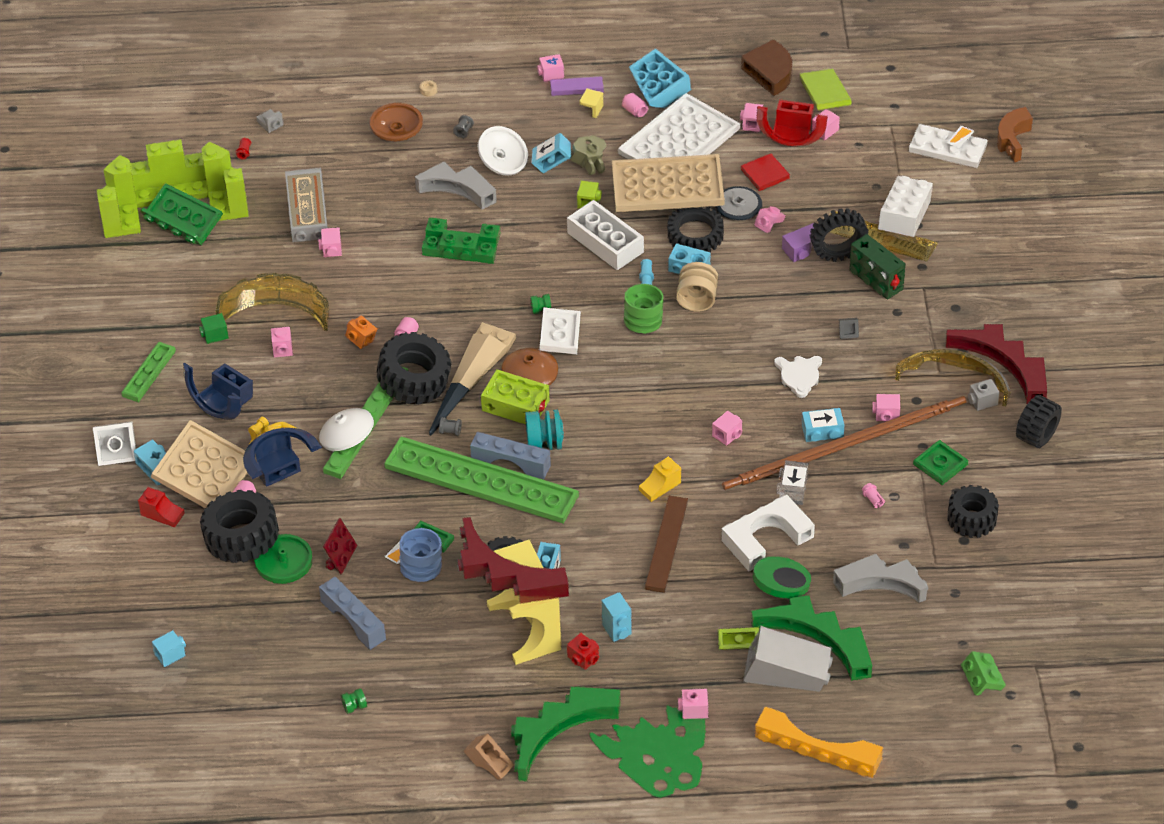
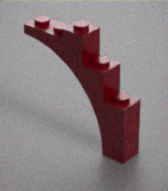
(1010, 354)
(527, 582)

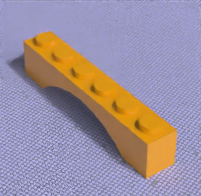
(855, 756)

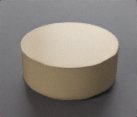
(428, 88)

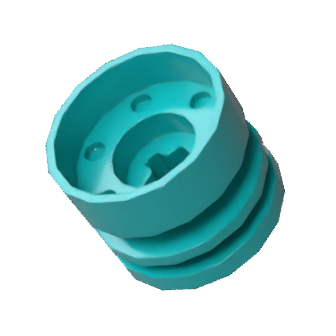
(544, 429)

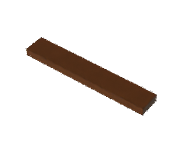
(666, 544)

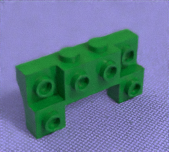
(460, 245)

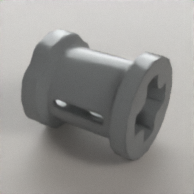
(463, 126)
(450, 426)

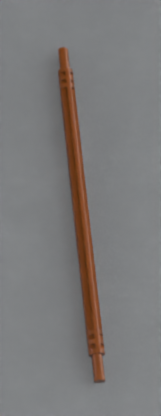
(845, 442)

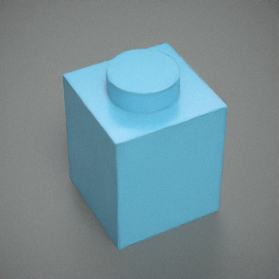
(169, 648)

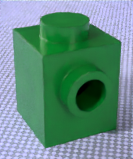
(213, 328)

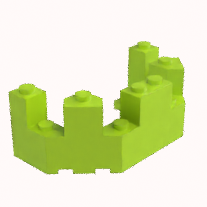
(197, 174)

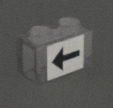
(794, 481)

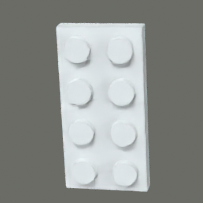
(933, 143)

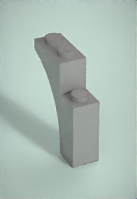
(464, 183)
(874, 574)

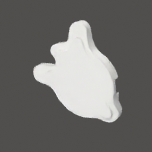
(800, 374)

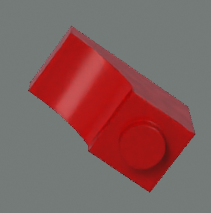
(158, 507)

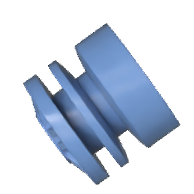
(420, 554)

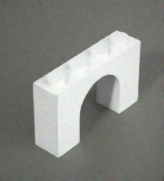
(781, 514)

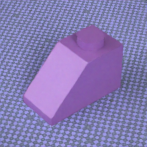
(798, 243)

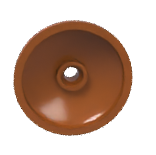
(396, 122)
(532, 364)

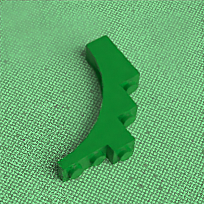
(823, 627)
(579, 707)

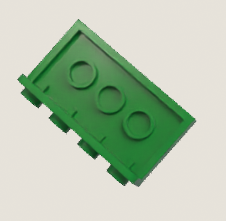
(182, 214)

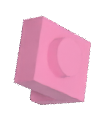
(767, 217)

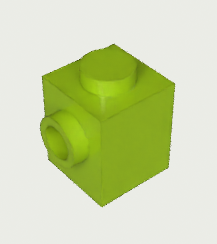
(588, 192)

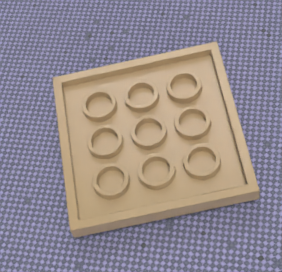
(201, 465)

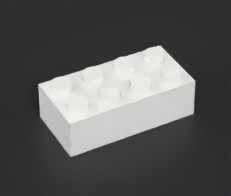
(905, 206)
(605, 235)

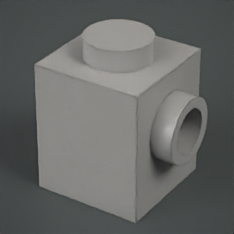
(983, 394)

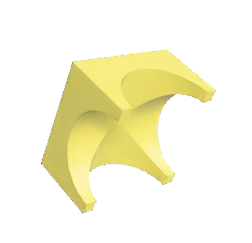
(542, 615)

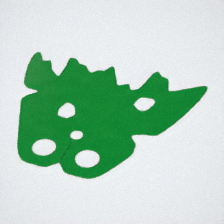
(663, 746)

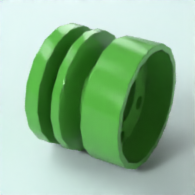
(643, 308)

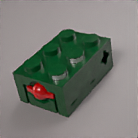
(877, 266)

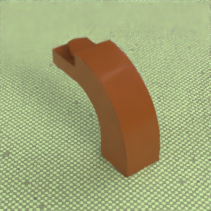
(1011, 125)

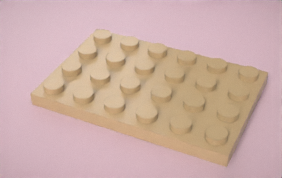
(667, 183)

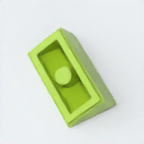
(736, 638)

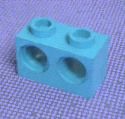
(683, 255)

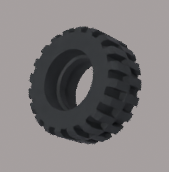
(408, 385)
(243, 542)

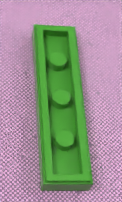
(148, 371)

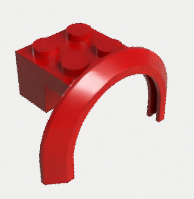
(792, 124)

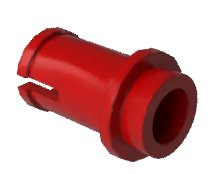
(243, 150)

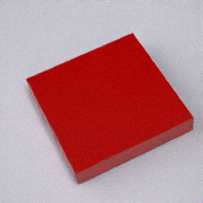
(765, 172)

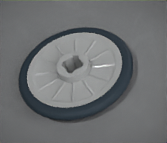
(740, 203)

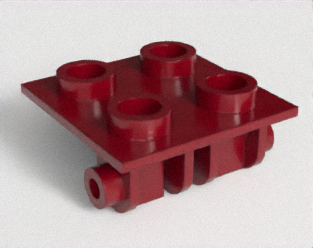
(339, 547)

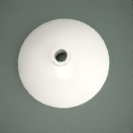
(505, 144)
(346, 429)

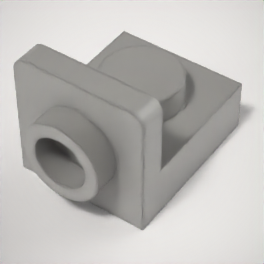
(270, 120)

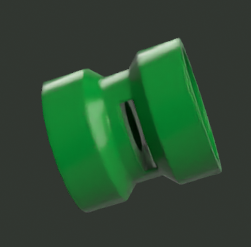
(539, 304)
(354, 701)

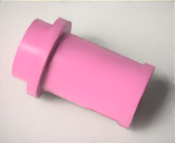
(872, 494)

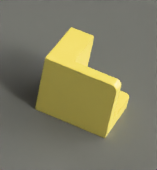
(594, 100)

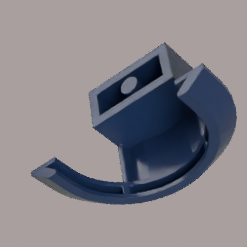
(224, 395)
(272, 454)

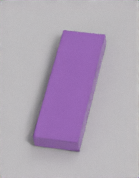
(575, 85)

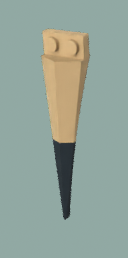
(483, 352)

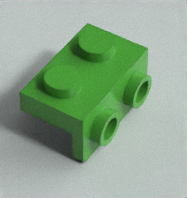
(982, 672)

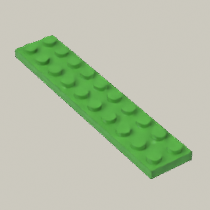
(482, 479)

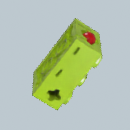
(513, 396)

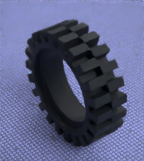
(696, 214)
(839, 219)

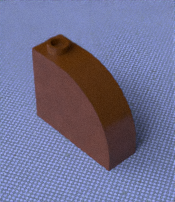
(769, 66)

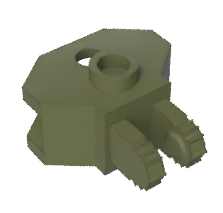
(590, 154)

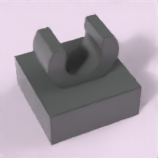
(848, 328)

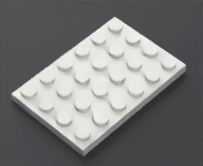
(681, 130)

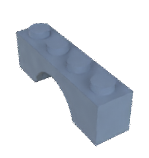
(531, 459)
(364, 622)

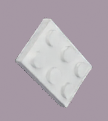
(560, 331)

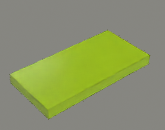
(825, 89)

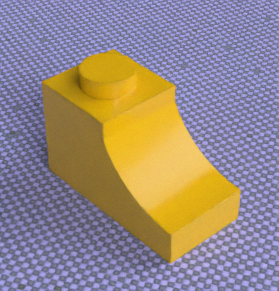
(662, 479)

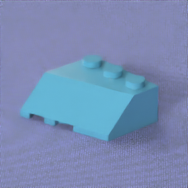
(660, 79)

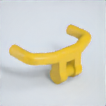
(263, 426)

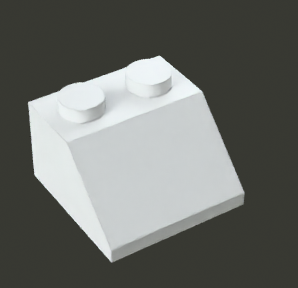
(114, 443)

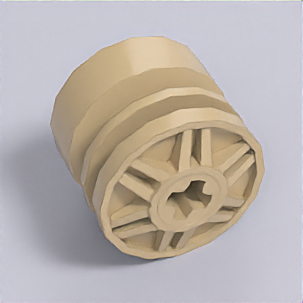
(697, 286)

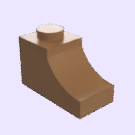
(488, 755)

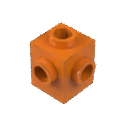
(360, 332)

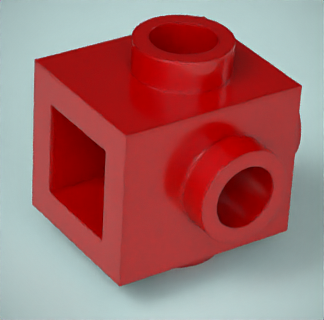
(583, 651)

